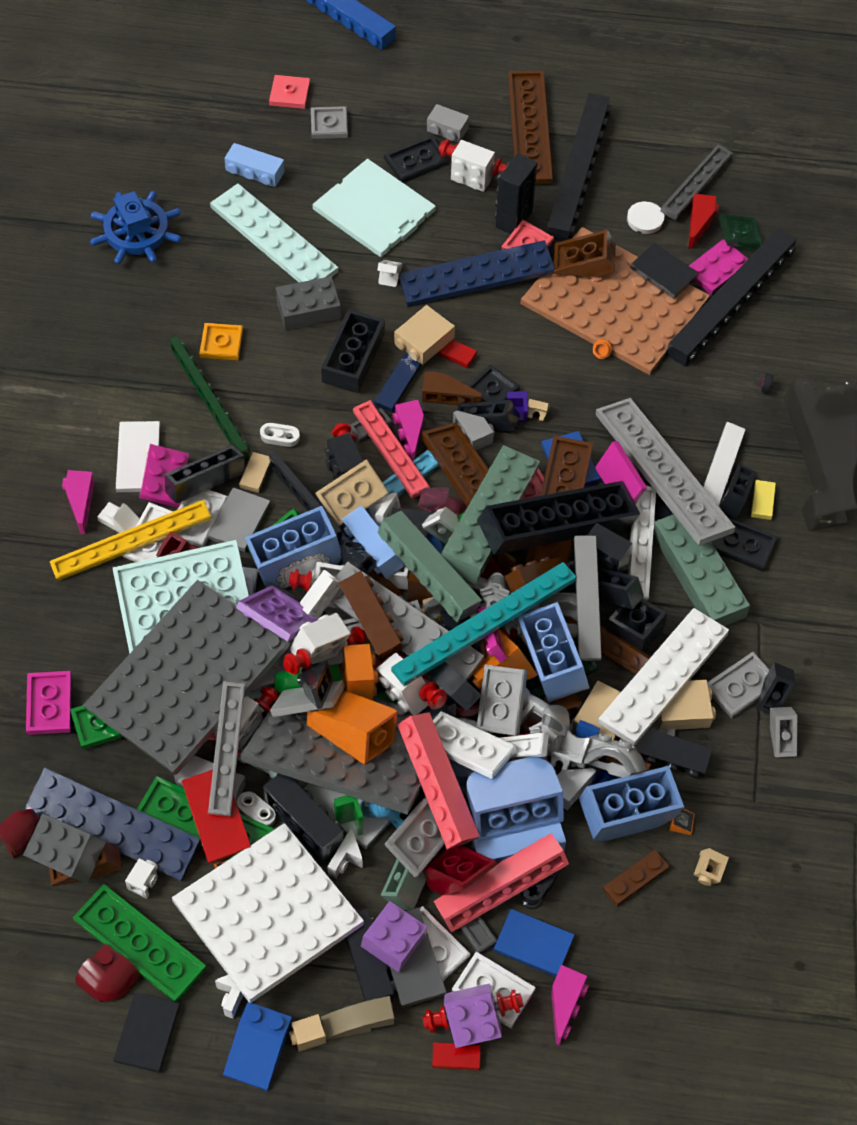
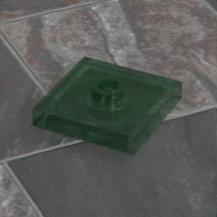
(740, 231)

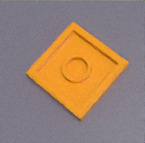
(221, 341)

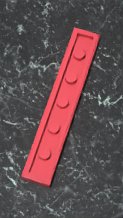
(390, 448)

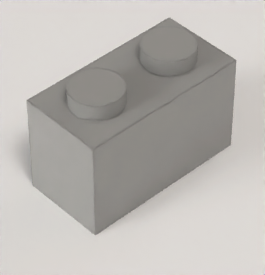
(447, 123)

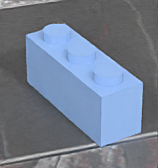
(254, 165)

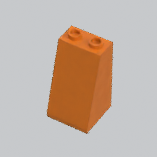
(356, 726)

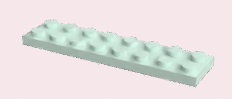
(272, 235)

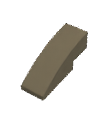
(358, 1018)

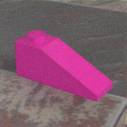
(79, 491)

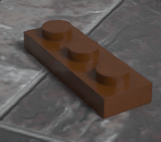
(635, 878)

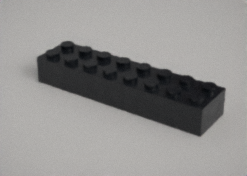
(557, 517)

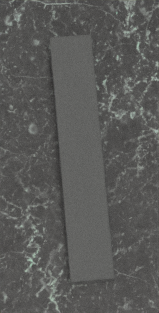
(696, 182)

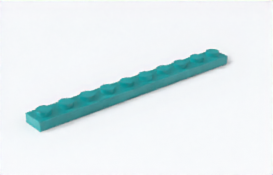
(483, 624)

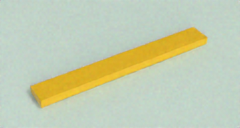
(130, 540)

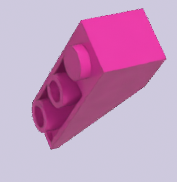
(410, 422)
(565, 994)

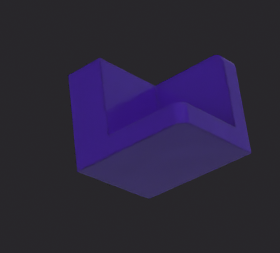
(520, 402)

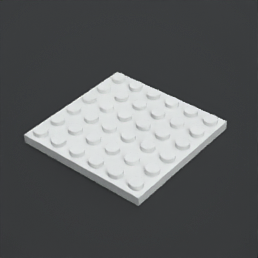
(267, 912)

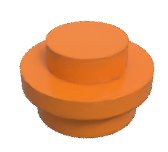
(602, 349)

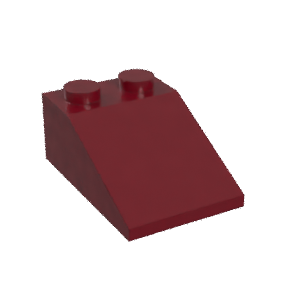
(456, 869)

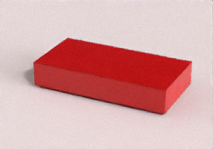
(458, 353)
(462, 1058)

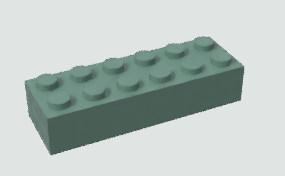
(701, 573)

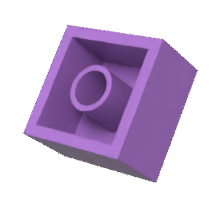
(394, 936)

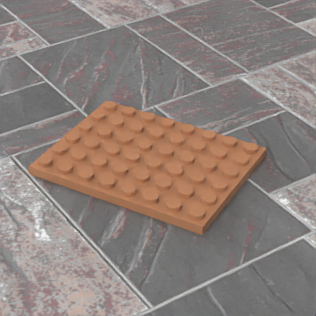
(616, 308)

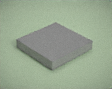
(329, 122)

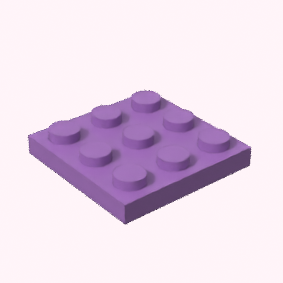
(275, 612)

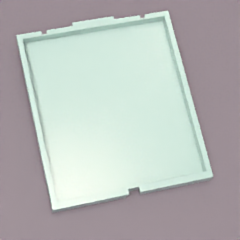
(374, 208)

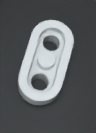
(280, 434)
(256, 808)

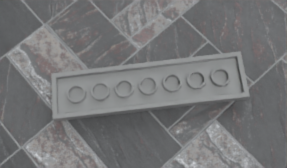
(413, 625)

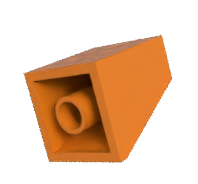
(515, 660)

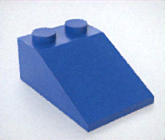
(258, 1046)

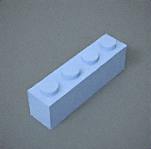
(365, 532)
(510, 844)

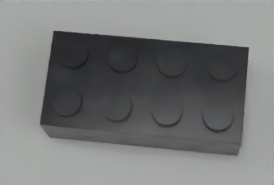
(515, 193)
(353, 350)
(304, 817)

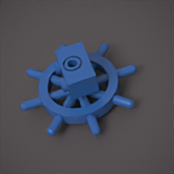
(135, 218)

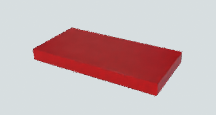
(219, 834)

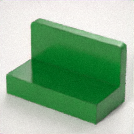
(348, 809)

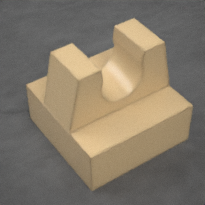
(538, 406)

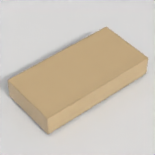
(255, 472)

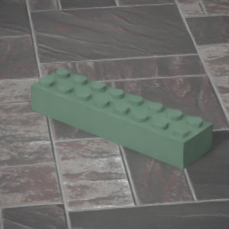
(505, 482)

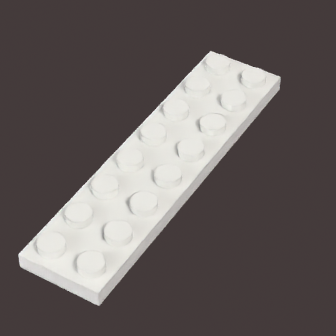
(663, 676)

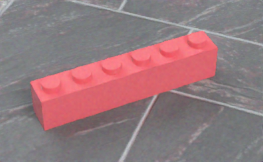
(438, 780)
(502, 882)

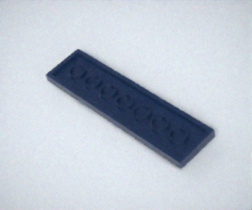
(476, 273)
(115, 823)

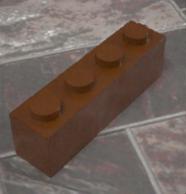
(371, 615)

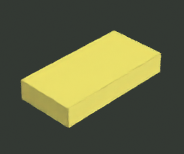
(763, 499)

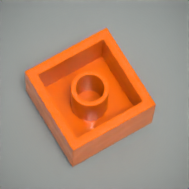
(359, 671)

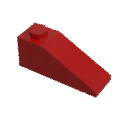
(702, 215)

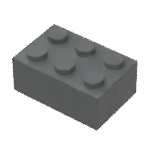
(308, 303)
(64, 848)

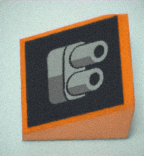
(683, 822)

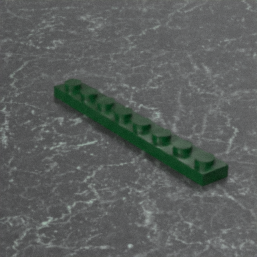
(206, 393)

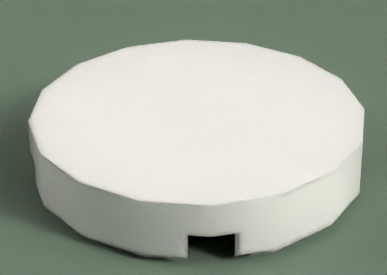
(645, 217)

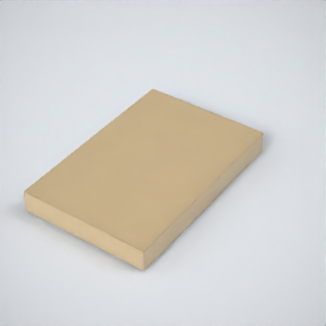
(352, 490)

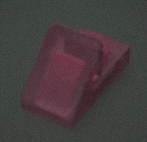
(437, 498)

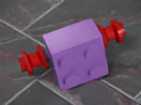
(473, 1014)

